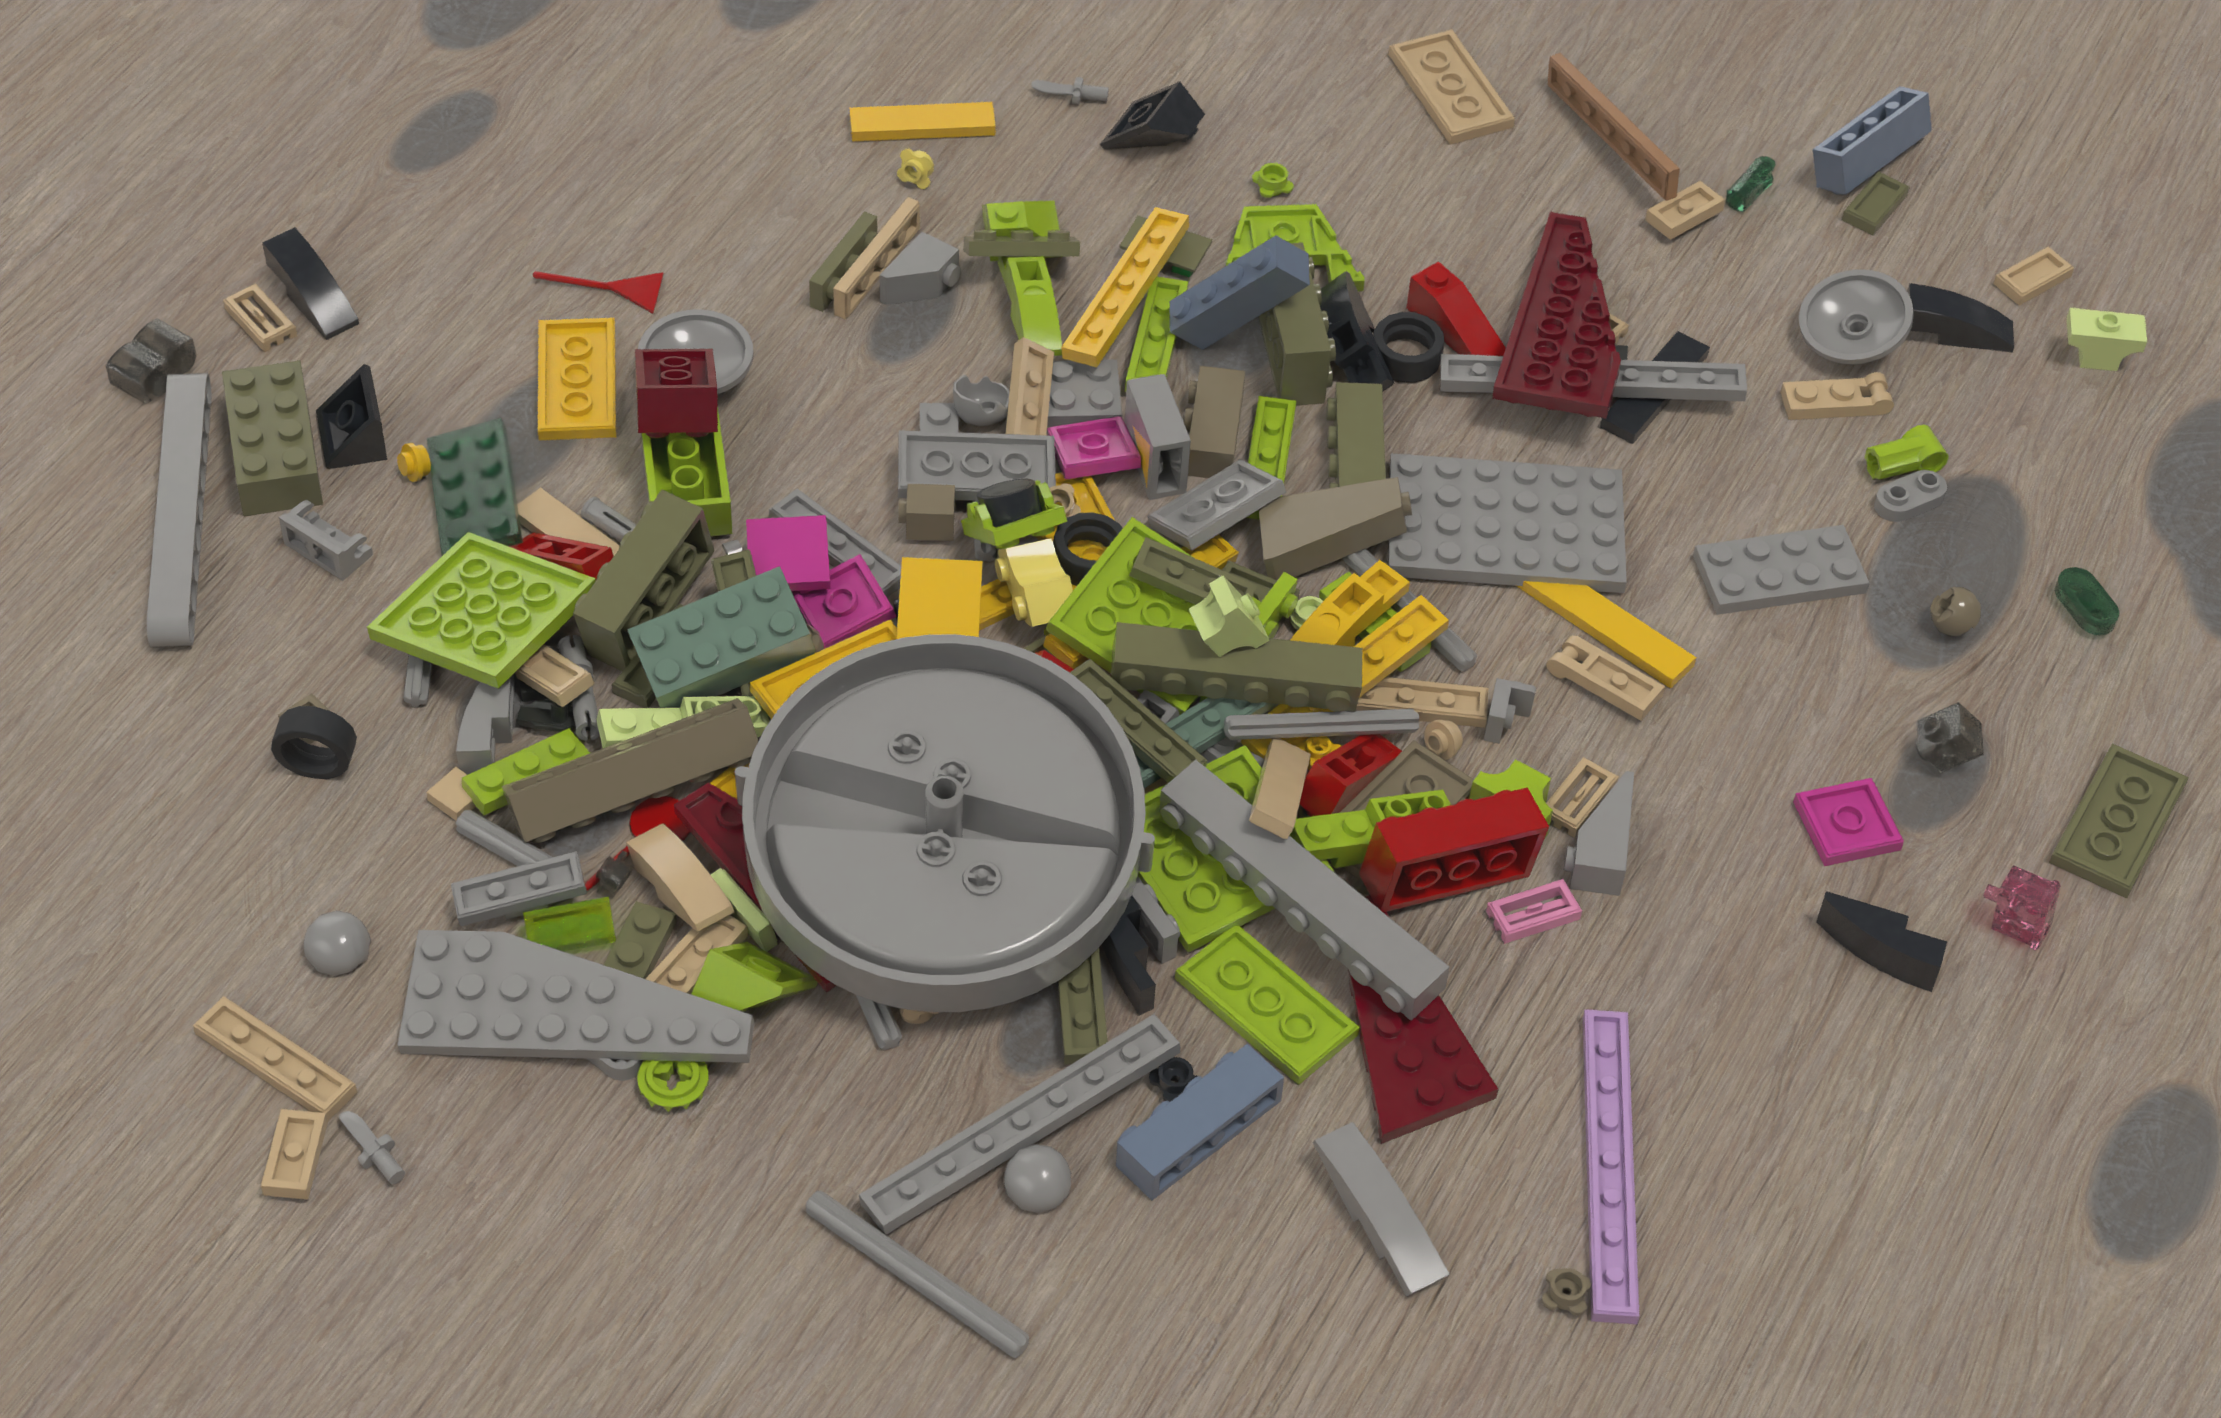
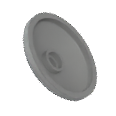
(1852, 303)
(702, 330)

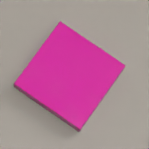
(1094, 447)
(793, 544)
(850, 604)
(1848, 822)

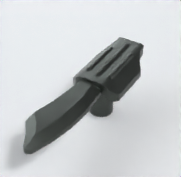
(546, 716)

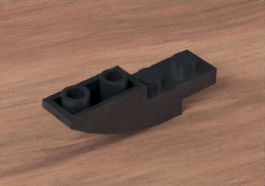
(1352, 332)

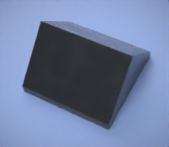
(352, 423)

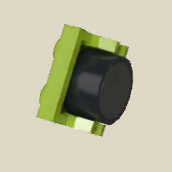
(1012, 512)

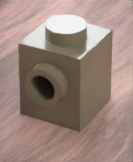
(928, 512)

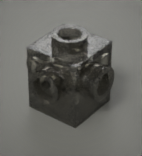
(1949, 737)

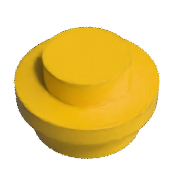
(414, 462)

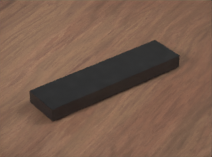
(1632, 416)

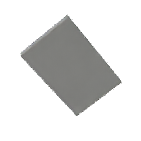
(1216, 504)

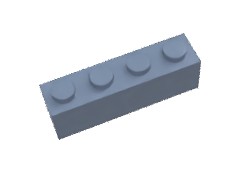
(1872, 140)
(1239, 292)
(1198, 1121)

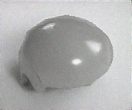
(980, 402)
(336, 943)
(1037, 1178)

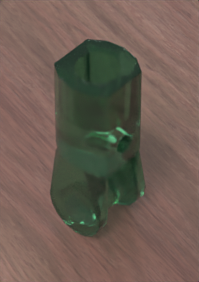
(1751, 184)

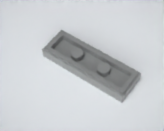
(518, 888)

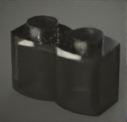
(145, 363)

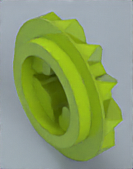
(653, 1080)

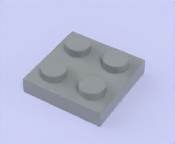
(1083, 392)

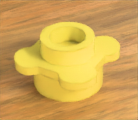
(921, 162)

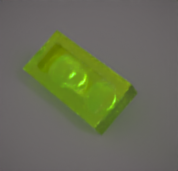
(572, 925)

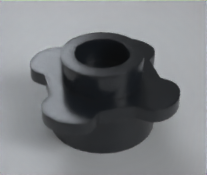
(1172, 1069)

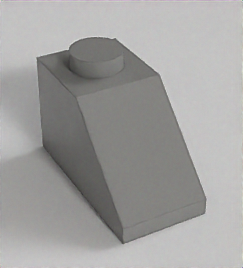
(920, 271)

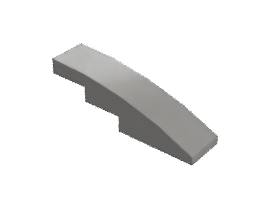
(1381, 1207)

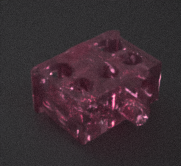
(2024, 906)

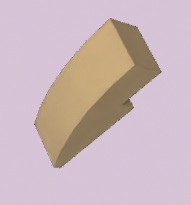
(679, 877)

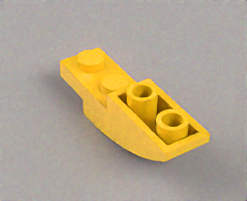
(1353, 606)

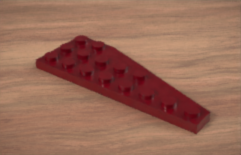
(1562, 335)

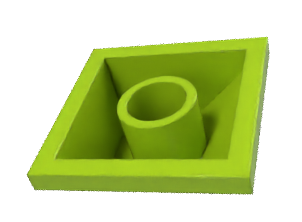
(1021, 215)
(748, 977)

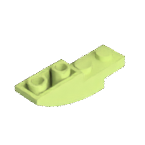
(625, 723)

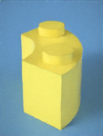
(1034, 580)

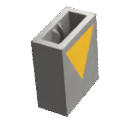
(1158, 436)

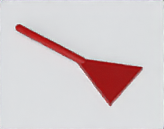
(639, 290)

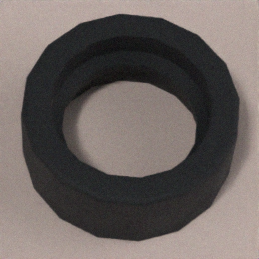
(1417, 328)
(1082, 527)
(319, 726)

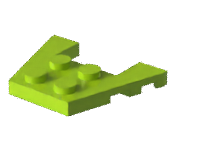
(1295, 225)

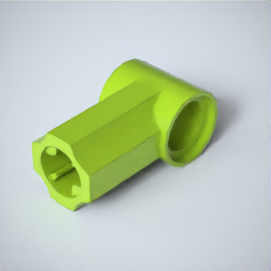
(1914, 451)

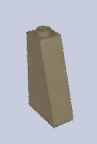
(1330, 524)

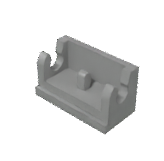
(323, 542)

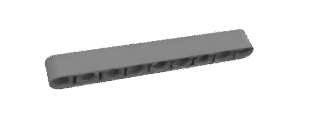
(179, 511)

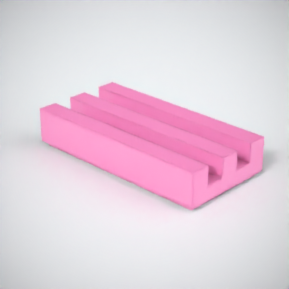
(1536, 917)

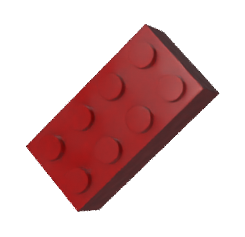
(1453, 849)

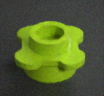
(1272, 180)

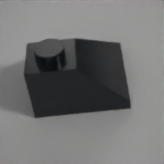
(1156, 120)

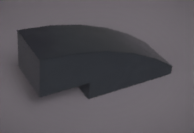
(309, 283)
(1959, 319)
(1882, 940)

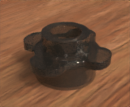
(613, 874)

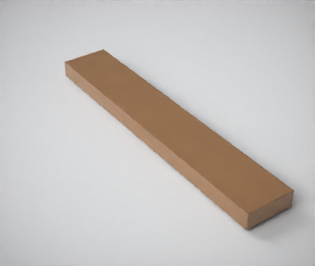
(1613, 127)

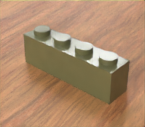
(1356, 434)

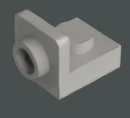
(1508, 700)

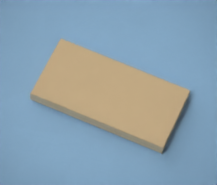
(1451, 87)

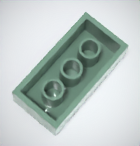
(723, 640)

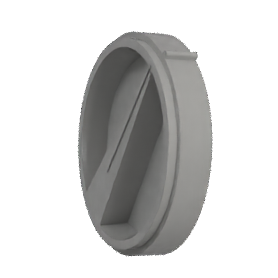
(943, 822)

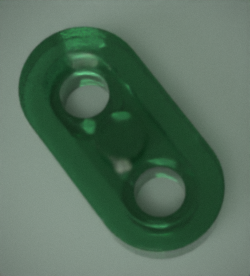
(2089, 604)

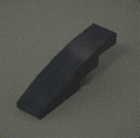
(1128, 959)

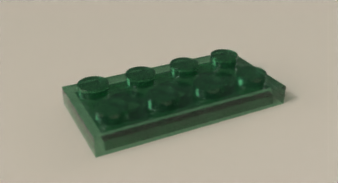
(474, 485)

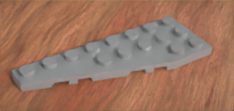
(530, 1000)

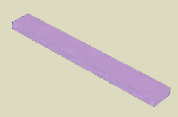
(1610, 1168)

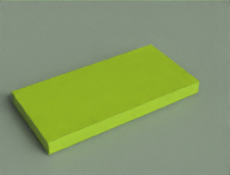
(1267, 1003)

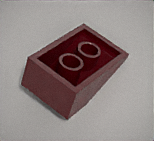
(676, 392)

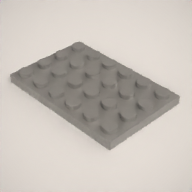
(1510, 523)

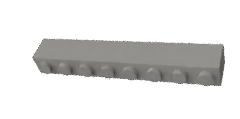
(1304, 892)

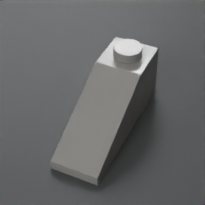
(1602, 843)

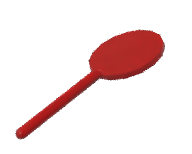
(648, 816)

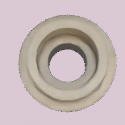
(1443, 738)

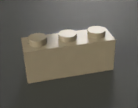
(1214, 419)

